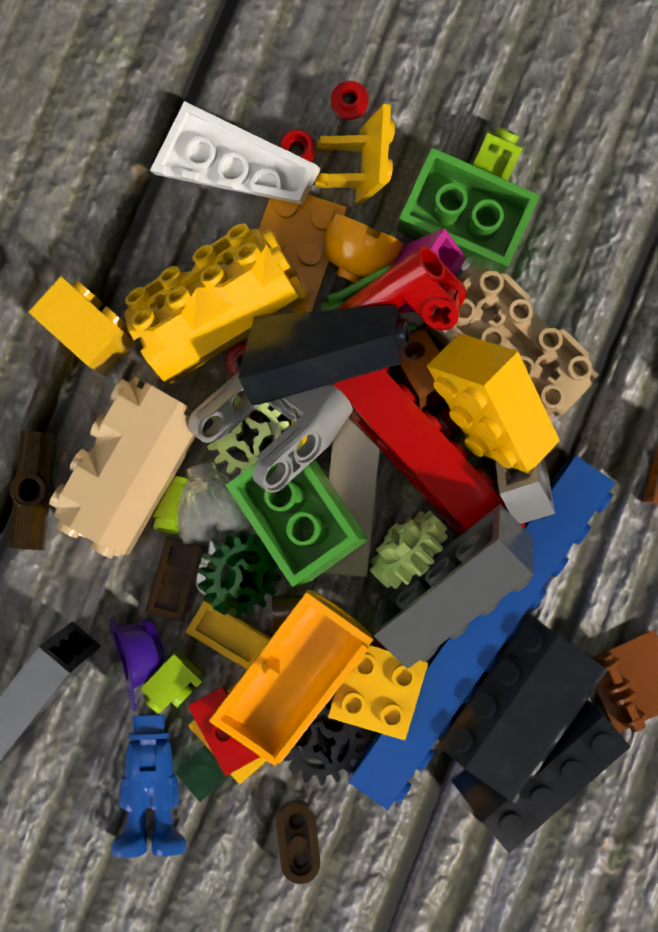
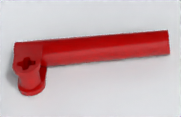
(421, 283)

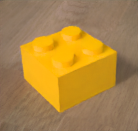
(74, 319)

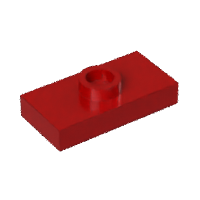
(228, 751)

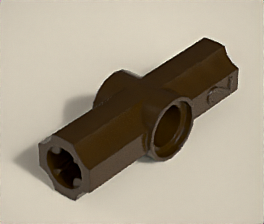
(31, 517)

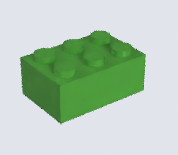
(474, 207)
(300, 524)

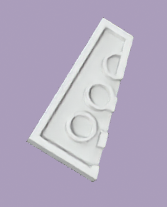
(227, 157)

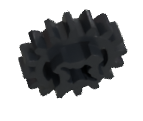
(308, 748)

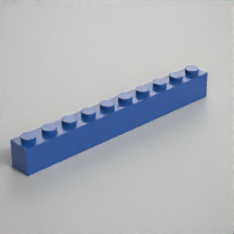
(459, 663)

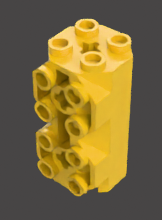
(205, 311)

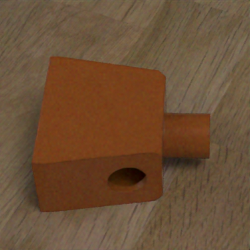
(416, 374)

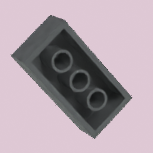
(457, 587)

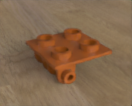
(631, 682)

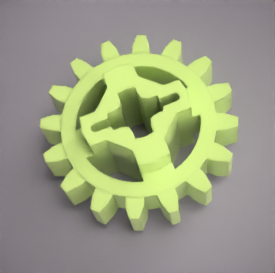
(232, 442)
(408, 549)

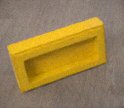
(228, 635)

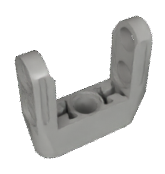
(314, 412)

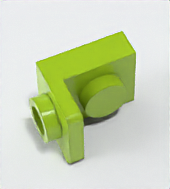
(499, 153)

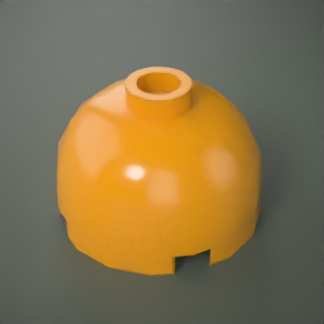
(358, 248)

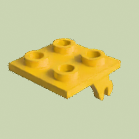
(375, 166)
(379, 694)

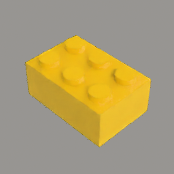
(493, 402)

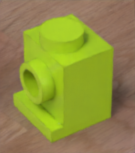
(172, 682)

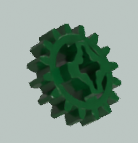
(240, 576)

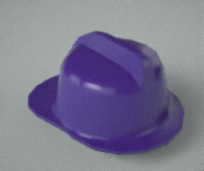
(139, 653)

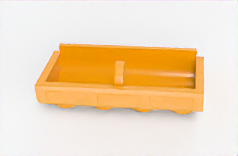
(293, 677)

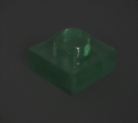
(201, 773)

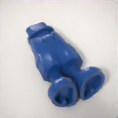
(151, 784)

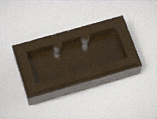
(175, 579)

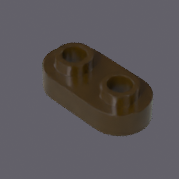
(297, 840)

